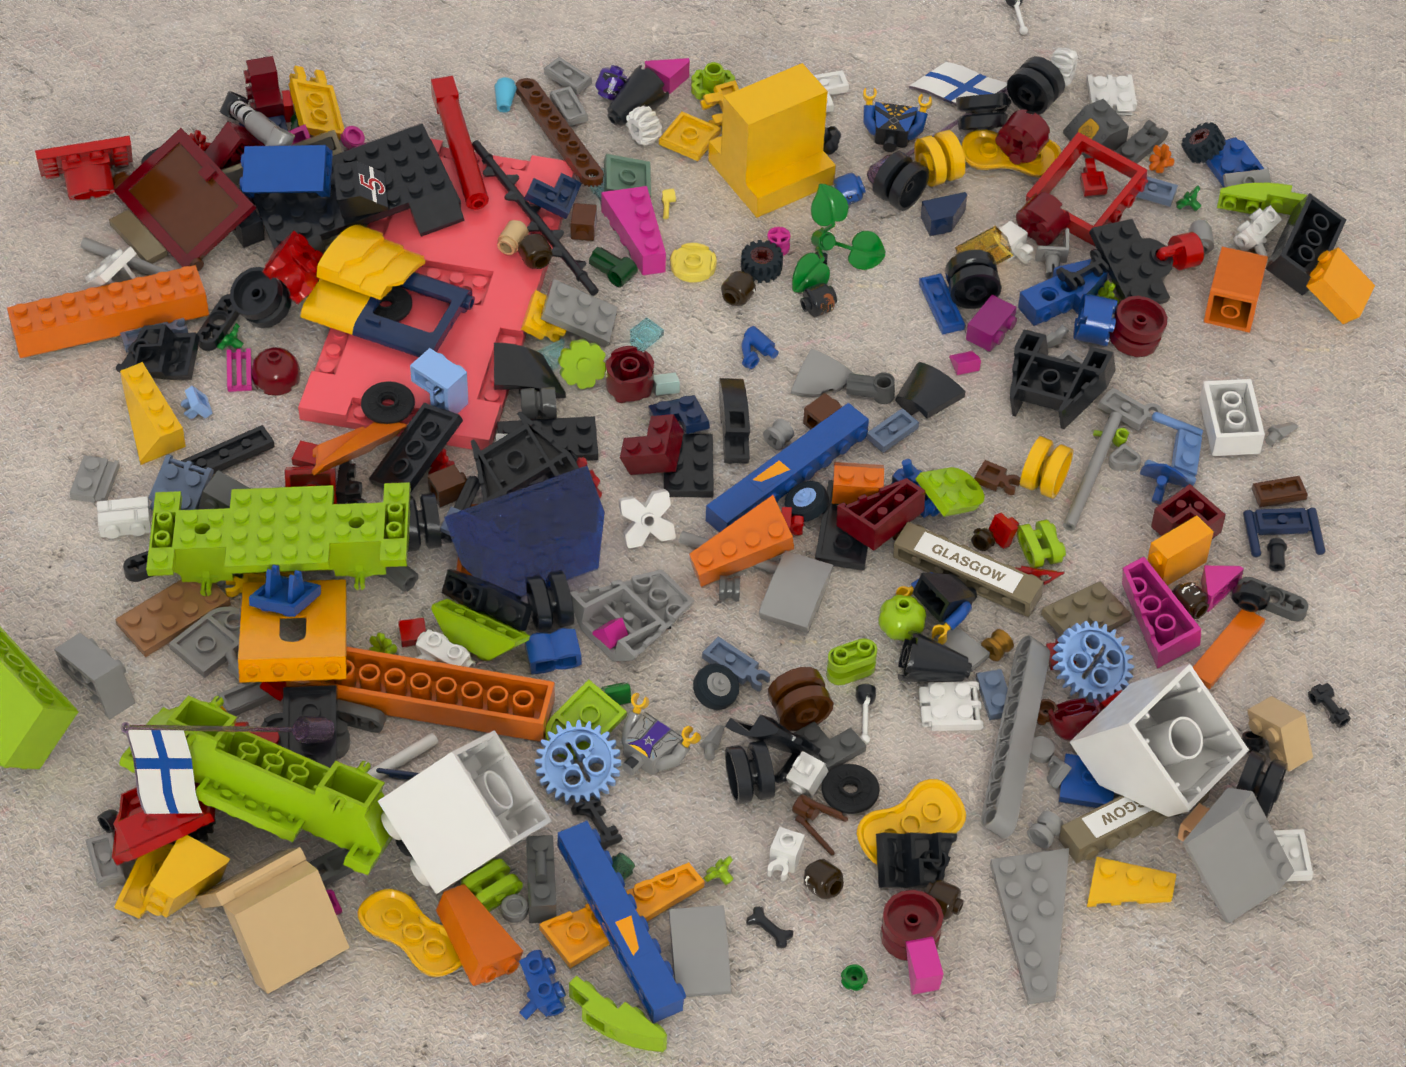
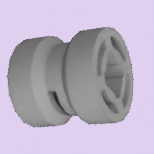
(1043, 832)

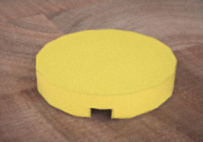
(693, 262)

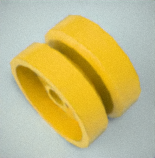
(941, 156)
(1046, 467)

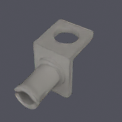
(1053, 255)

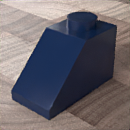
(943, 213)

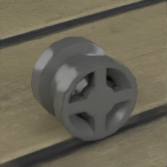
(729, 588)

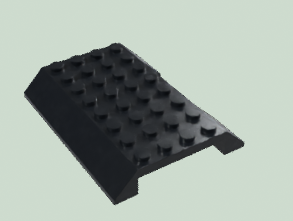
(412, 179)

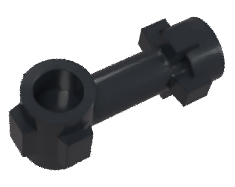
(1324, 694)

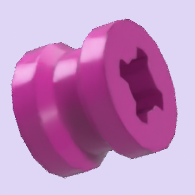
(781, 237)

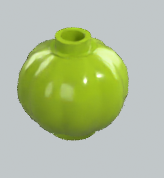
(900, 616)

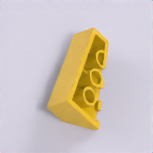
(151, 418)

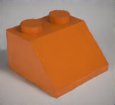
(855, 480)

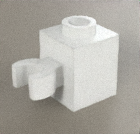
(1017, 239)
(806, 774)
(785, 852)

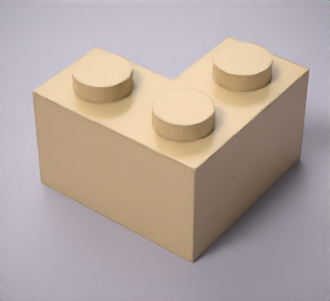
(1284, 729)

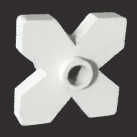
(646, 518)

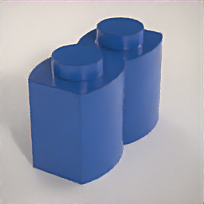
(553, 651)

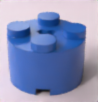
(1095, 319)

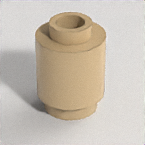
(511, 237)

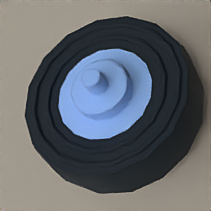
(807, 500)

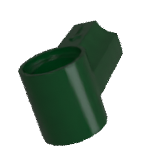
(617, 270)

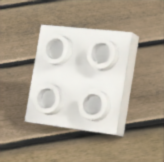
(110, 266)

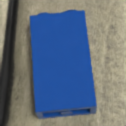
(286, 169)

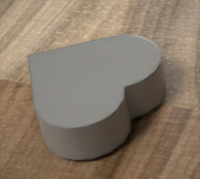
(1124, 458)

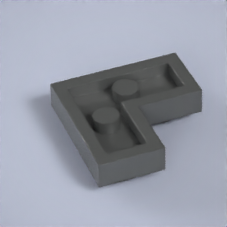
(834, 750)

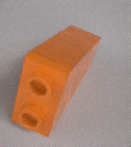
(477, 936)

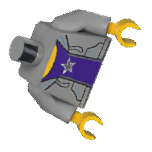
(652, 743)

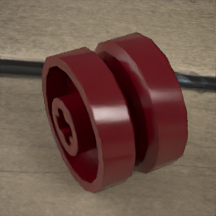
(1138, 326)
(910, 917)

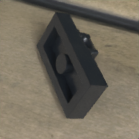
(346, 488)

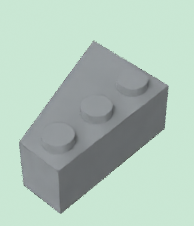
(98, 672)

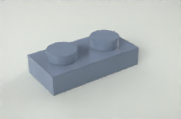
(1159, 191)
(892, 430)
(993, 692)

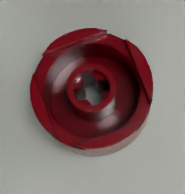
(1023, 137)
(1043, 218)
(629, 374)

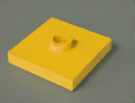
(689, 136)

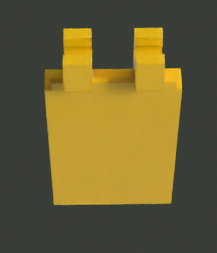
(315, 102)

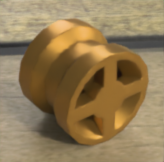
(998, 644)

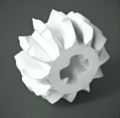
(1066, 62)
(644, 125)

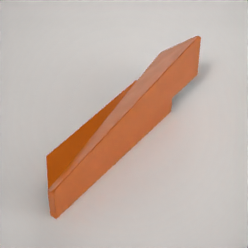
(353, 444)

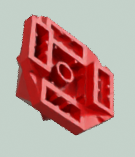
(142, 833)

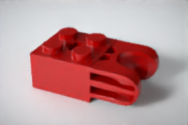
(295, 265)

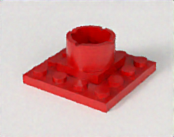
(86, 165)

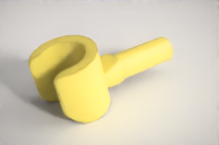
(668, 196)

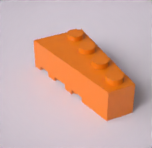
(743, 544)

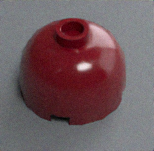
(275, 371)
(1073, 717)

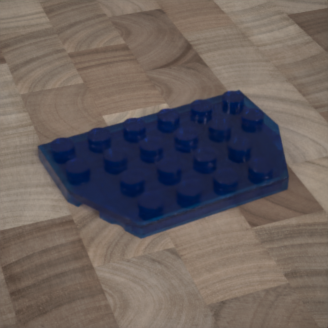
(532, 532)

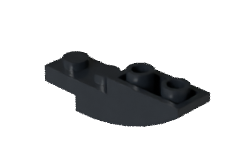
(734, 420)
(487, 598)

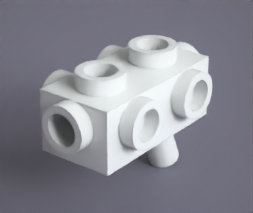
(1253, 232)
(437, 648)

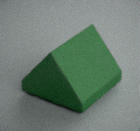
(618, 692)

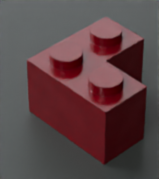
(263, 86)
(230, 144)
(656, 451)
(1185, 506)

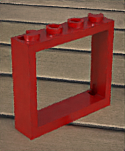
(1065, 160)

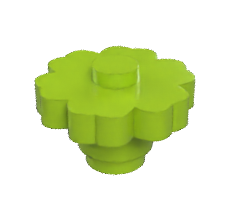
(705, 80)
(582, 363)

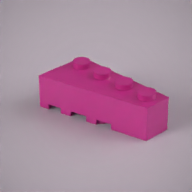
(636, 224)
(1161, 616)

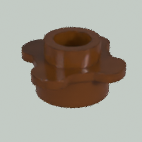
(1045, 706)

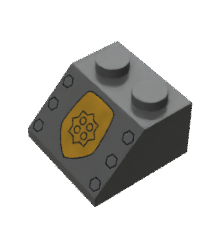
(1100, 124)

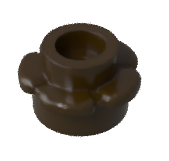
(983, 539)

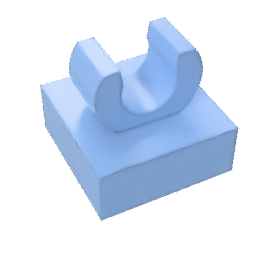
(196, 403)

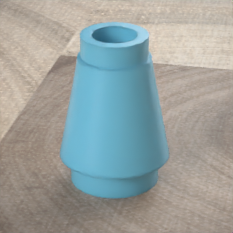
(504, 92)

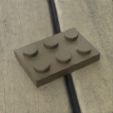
(1088, 605)

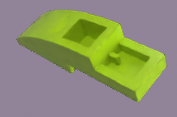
(1252, 196)
(623, 1024)

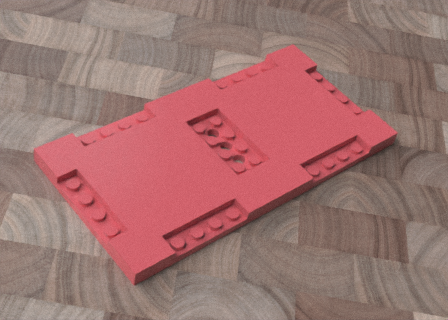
(461, 256)

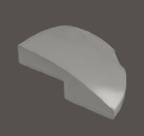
(820, 375)

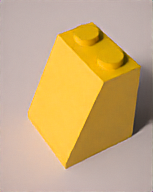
(184, 875)

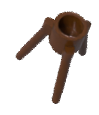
(809, 809)

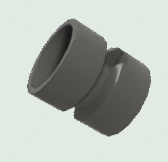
(539, 403)

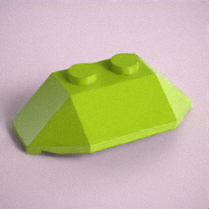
(476, 630)

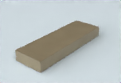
(138, 237)

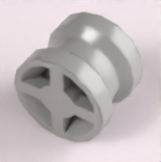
(778, 433)

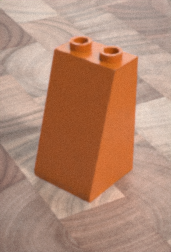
(1235, 289)

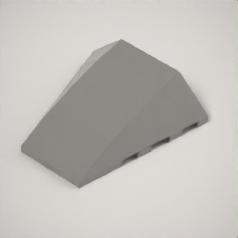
(645, 603)

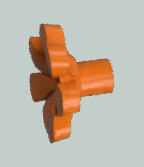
(1161, 158)

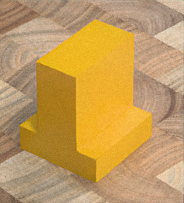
(774, 140)

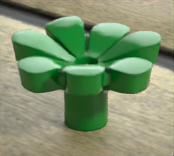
(1189, 199)
(231, 339)

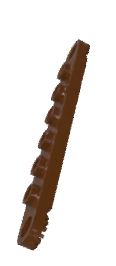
(559, 132)

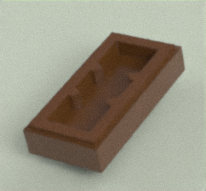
(1279, 491)

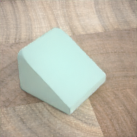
(666, 384)

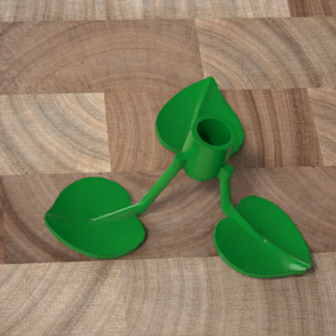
(866, 248)

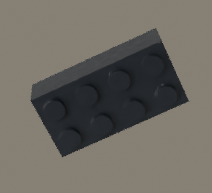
(1307, 234)

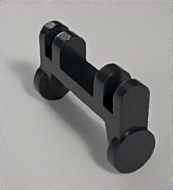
(1075, 279)
(594, 811)

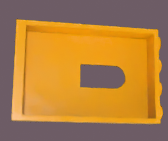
(316, 657)

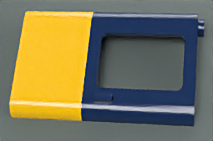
(354, 313)

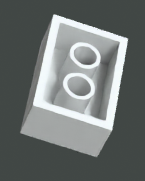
(1231, 417)

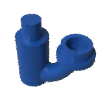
(759, 341)

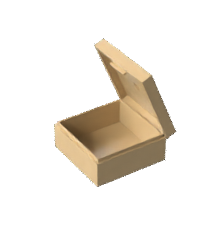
(279, 917)

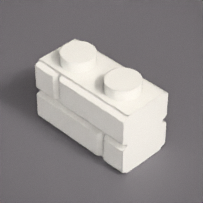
(124, 517)

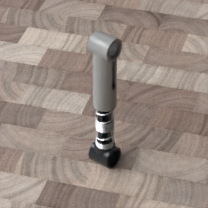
(255, 122)

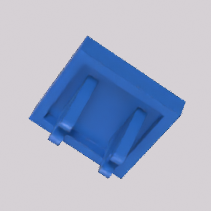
(284, 594)

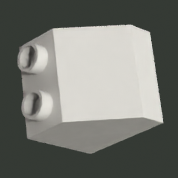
(1161, 742)
(462, 812)

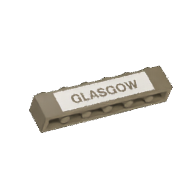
(989, 577)
(1109, 826)

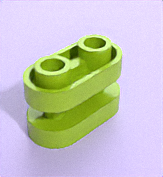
(1048, 547)
(851, 661)
(492, 883)

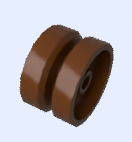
(800, 698)

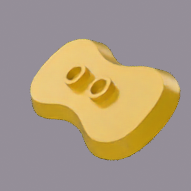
(984, 154)
(928, 809)
(400, 921)

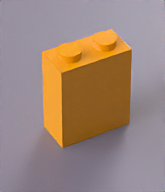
(1340, 285)
(1181, 550)

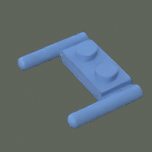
(1186, 446)

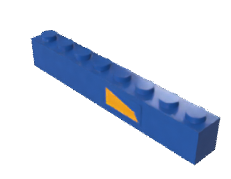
(790, 466)
(621, 922)

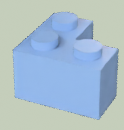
(442, 380)

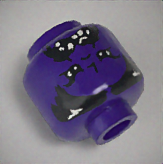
(610, 81)

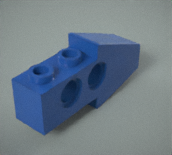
(1055, 296)

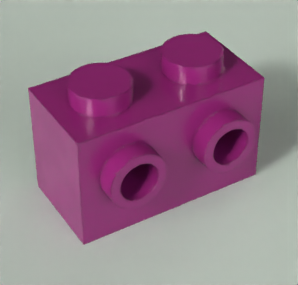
(991, 323)

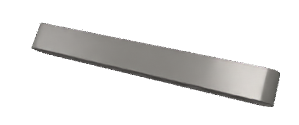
(1015, 737)

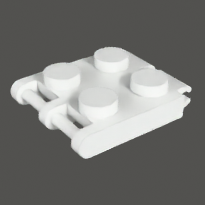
(1116, 91)
(949, 706)

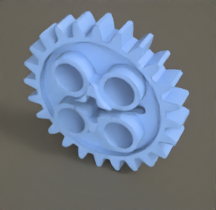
(1074, 647)
(556, 773)

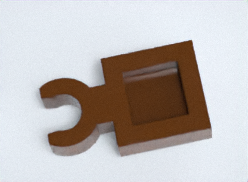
(994, 476)

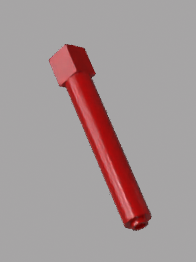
(448, 107)

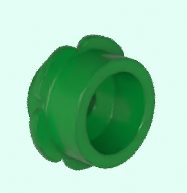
(857, 972)

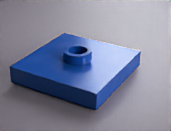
(1081, 787)

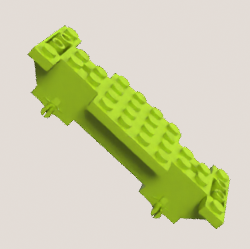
(281, 528)
(279, 787)

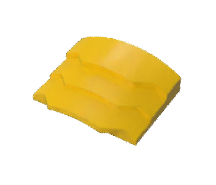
(367, 262)

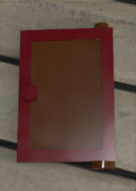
(183, 199)

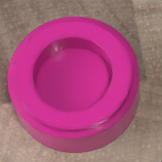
(352, 137)

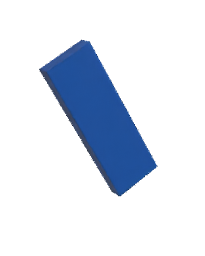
(941, 304)

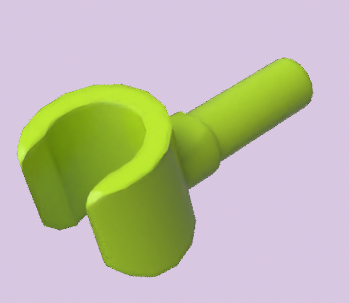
(1119, 438)

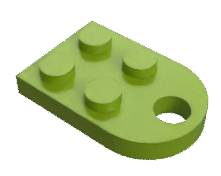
(951, 490)
(586, 705)

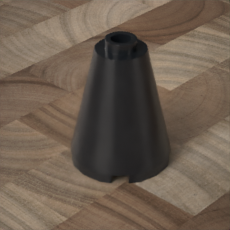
(639, 90)
(931, 661)

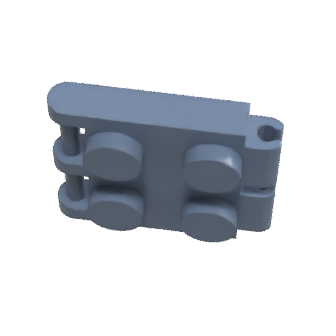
(181, 479)

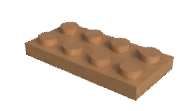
(168, 614)

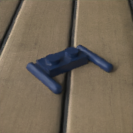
(1282, 522)

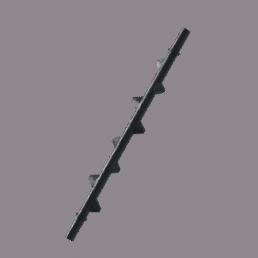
(536, 223)

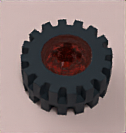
(1203, 142)
(762, 260)

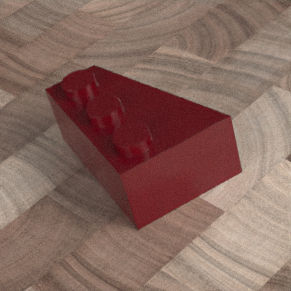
(883, 514)

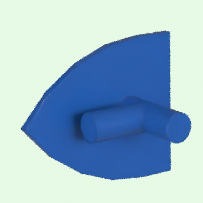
(1164, 475)

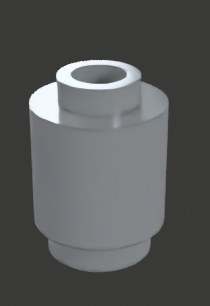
(1205, 233)

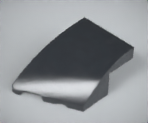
(163, 353)
(523, 368)
(928, 391)
(773, 735)
(912, 858)

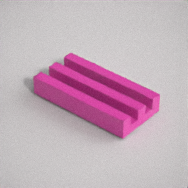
(238, 355)

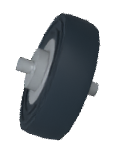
(716, 686)

